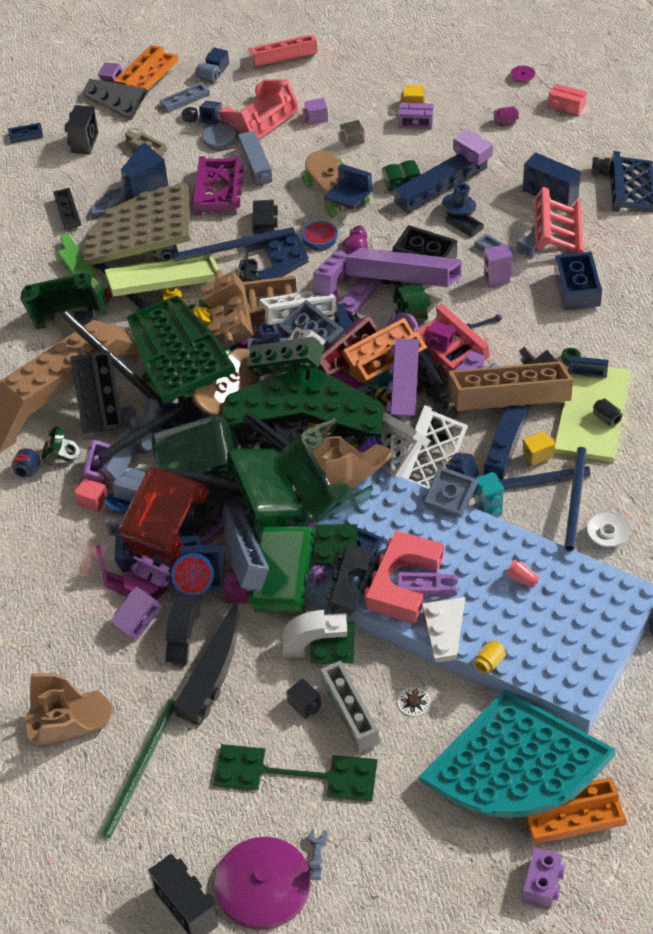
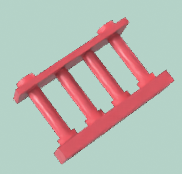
(544, 227)
(465, 337)

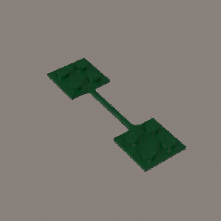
(327, 544)
(346, 779)

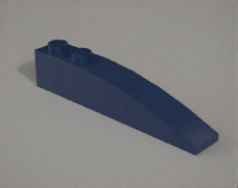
(505, 440)

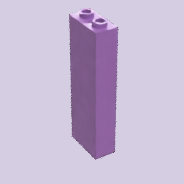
(403, 267)

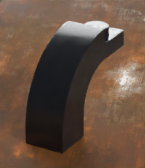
(179, 627)

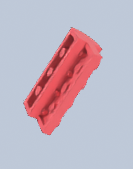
(283, 50)

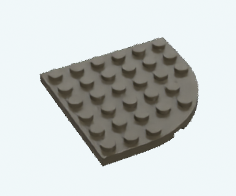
(140, 225)

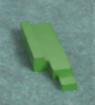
(72, 258)

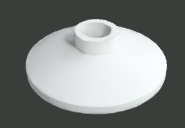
(608, 523)

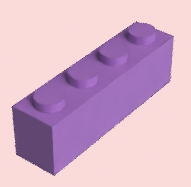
(404, 378)

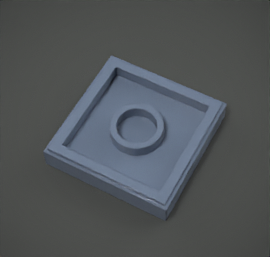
(450, 492)

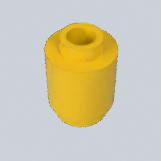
(489, 657)

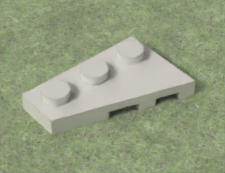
(444, 627)

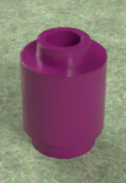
(506, 115)

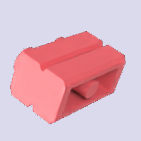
(567, 99)

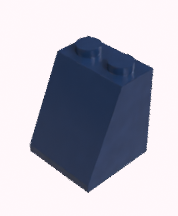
(143, 172)

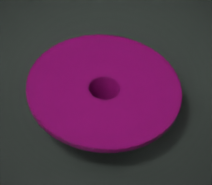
(522, 73)

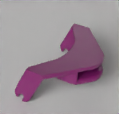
(128, 581)

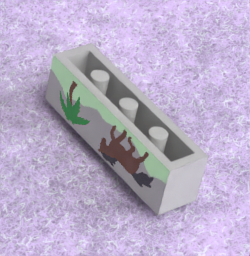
(350, 706)

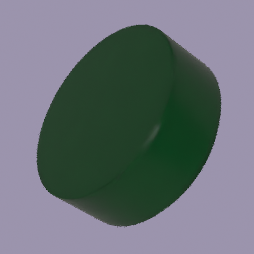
(566, 353)

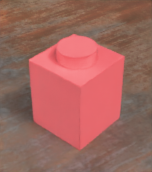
(90, 494)

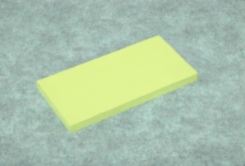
(160, 275)
(579, 424)

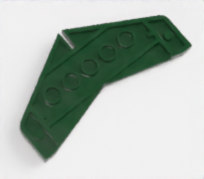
(318, 398)

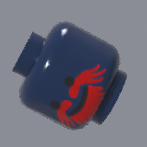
(25, 463)

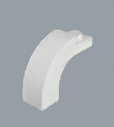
(308, 628)

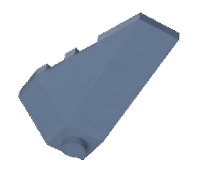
(311, 318)

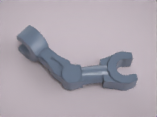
(317, 863)

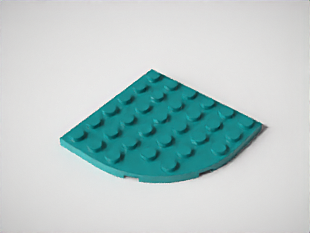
(516, 761)

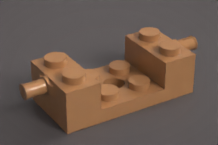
(228, 308)

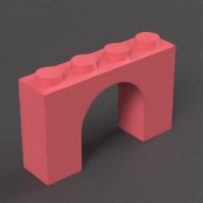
(401, 552)

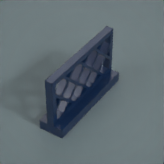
(619, 182)

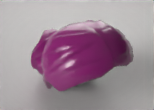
(355, 240)

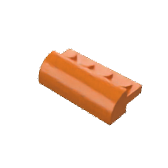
(147, 68)
(373, 353)
(588, 812)

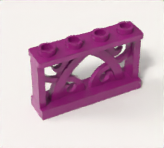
(213, 167)

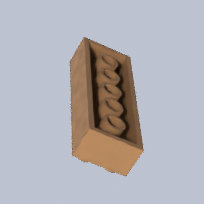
(509, 386)

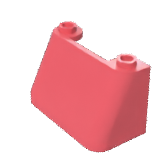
(273, 106)

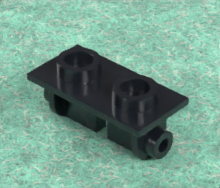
(248, 269)

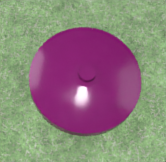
(262, 883)

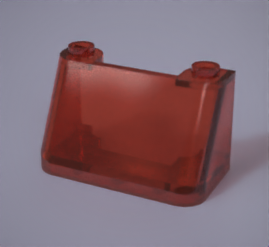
(158, 513)

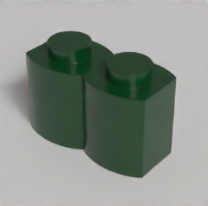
(399, 174)

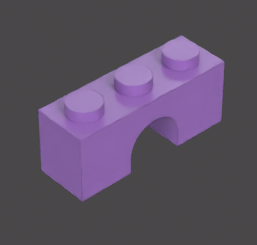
(328, 274)

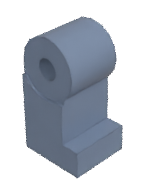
(527, 245)

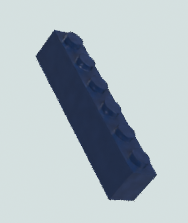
(435, 182)

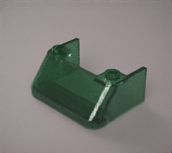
(309, 479)

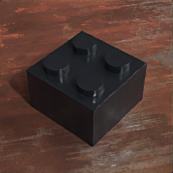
(82, 129)

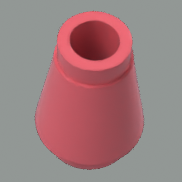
(522, 574)

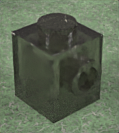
(351, 134)

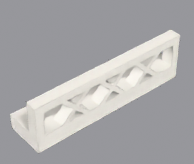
(280, 307)

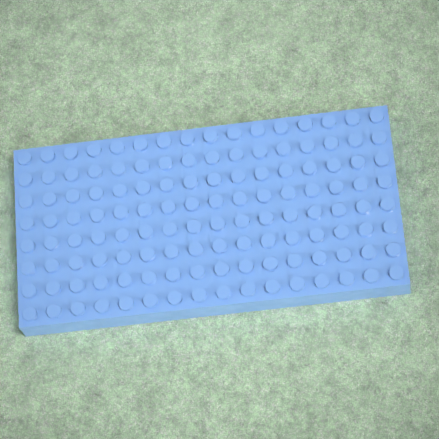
(559, 639)

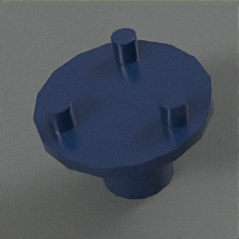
(459, 201)

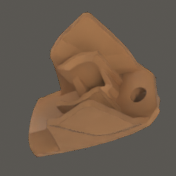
(346, 463)
(63, 710)

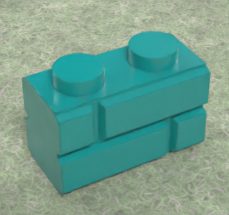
(489, 495)

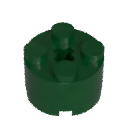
(412, 301)

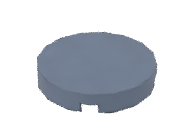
(219, 136)

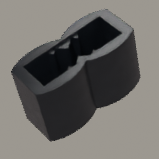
(264, 216)

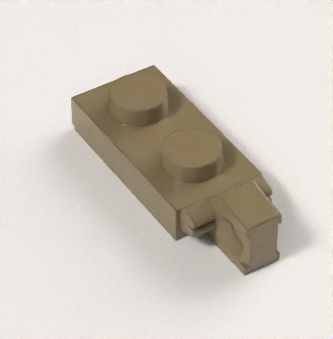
(135, 140)

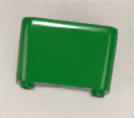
(288, 558)

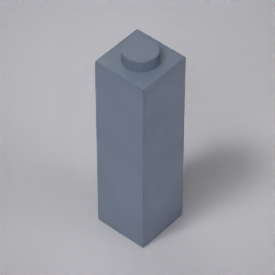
(255, 158)

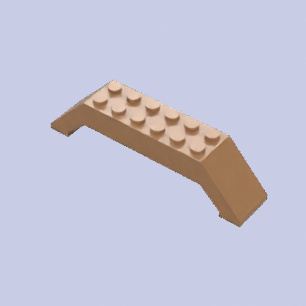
(52, 375)

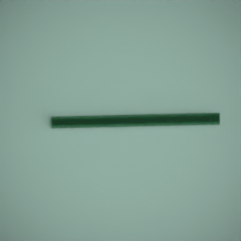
(138, 770)

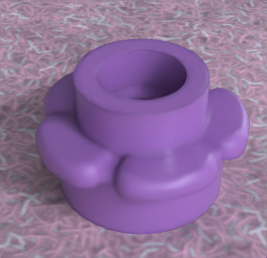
(317, 575)

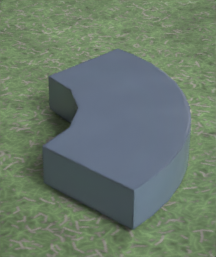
(109, 200)

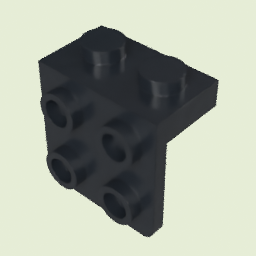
(433, 380)

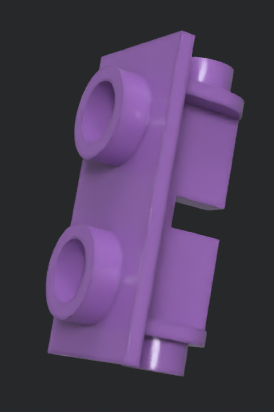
(145, 567)

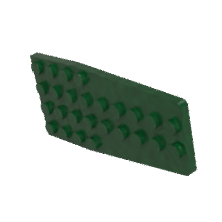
(178, 349)

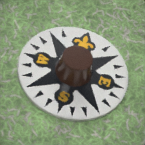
(414, 701)

